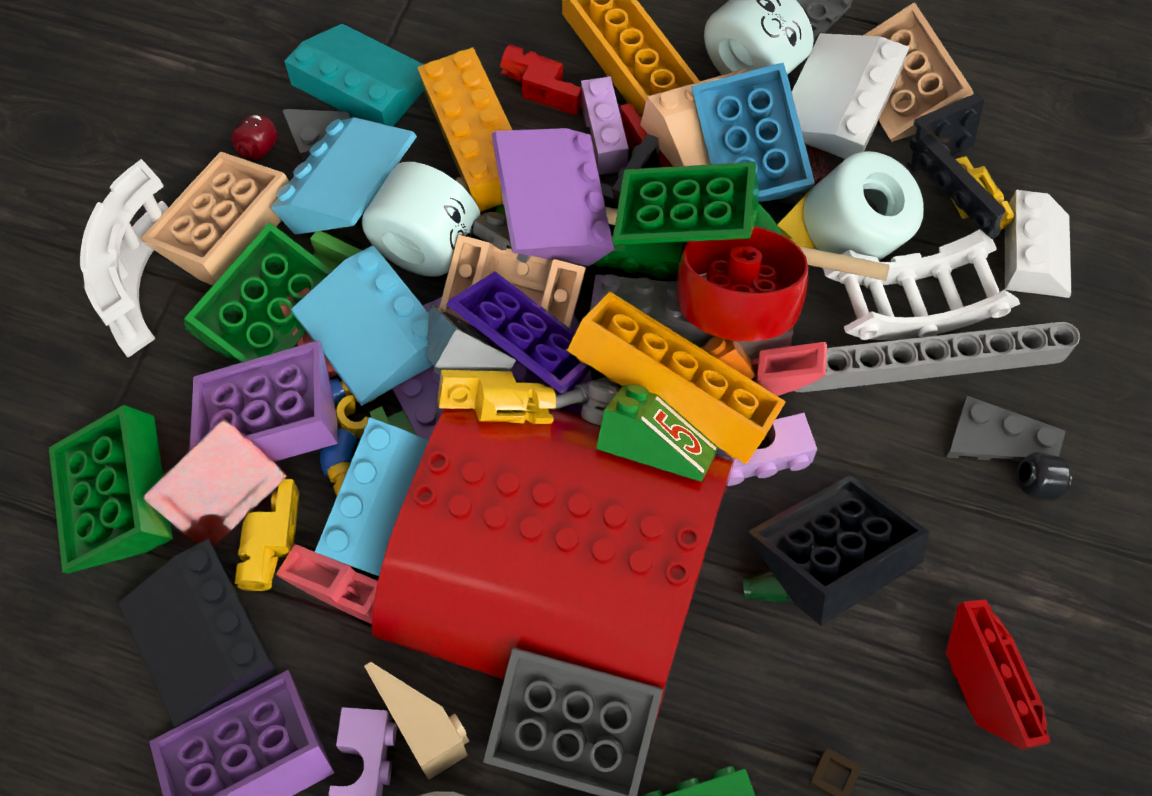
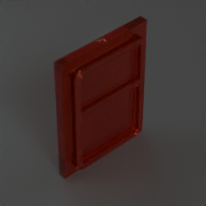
(215, 484)

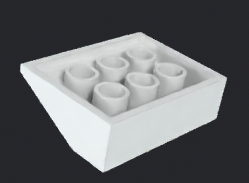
(846, 90)

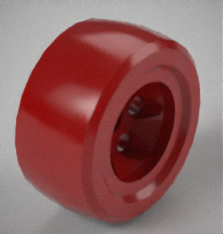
(743, 285)

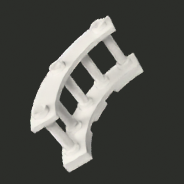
(114, 265)
(912, 267)

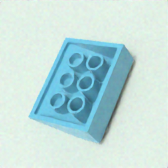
(341, 175)
(367, 325)
(371, 496)

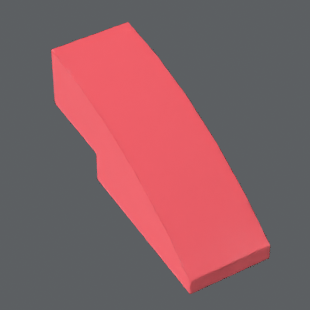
(790, 367)
(330, 582)

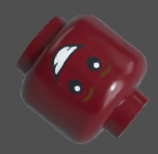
(254, 137)

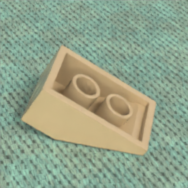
(430, 733)

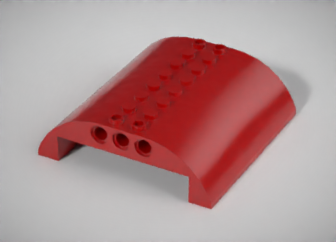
(544, 550)

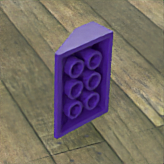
(522, 330)

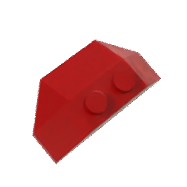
(995, 677)

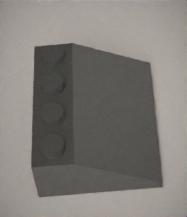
(572, 725)

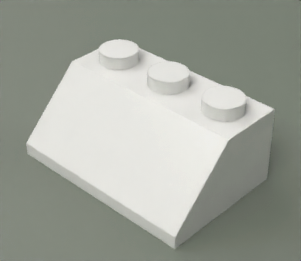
(1037, 246)

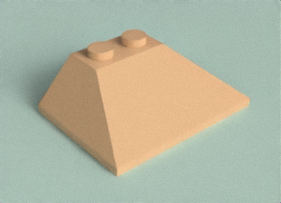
(547, 282)

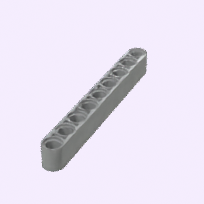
(949, 361)

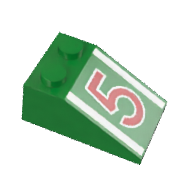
(654, 433)

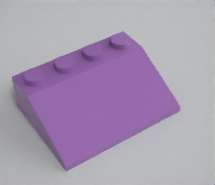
(552, 195)
(274, 400)
(244, 747)

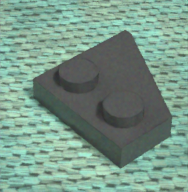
(309, 126)
(494, 228)

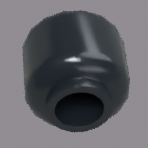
(1044, 476)

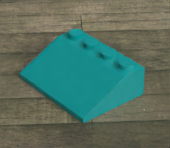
(356, 75)

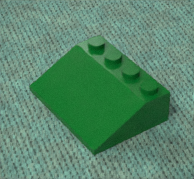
(687, 203)
(243, 309)
(100, 490)

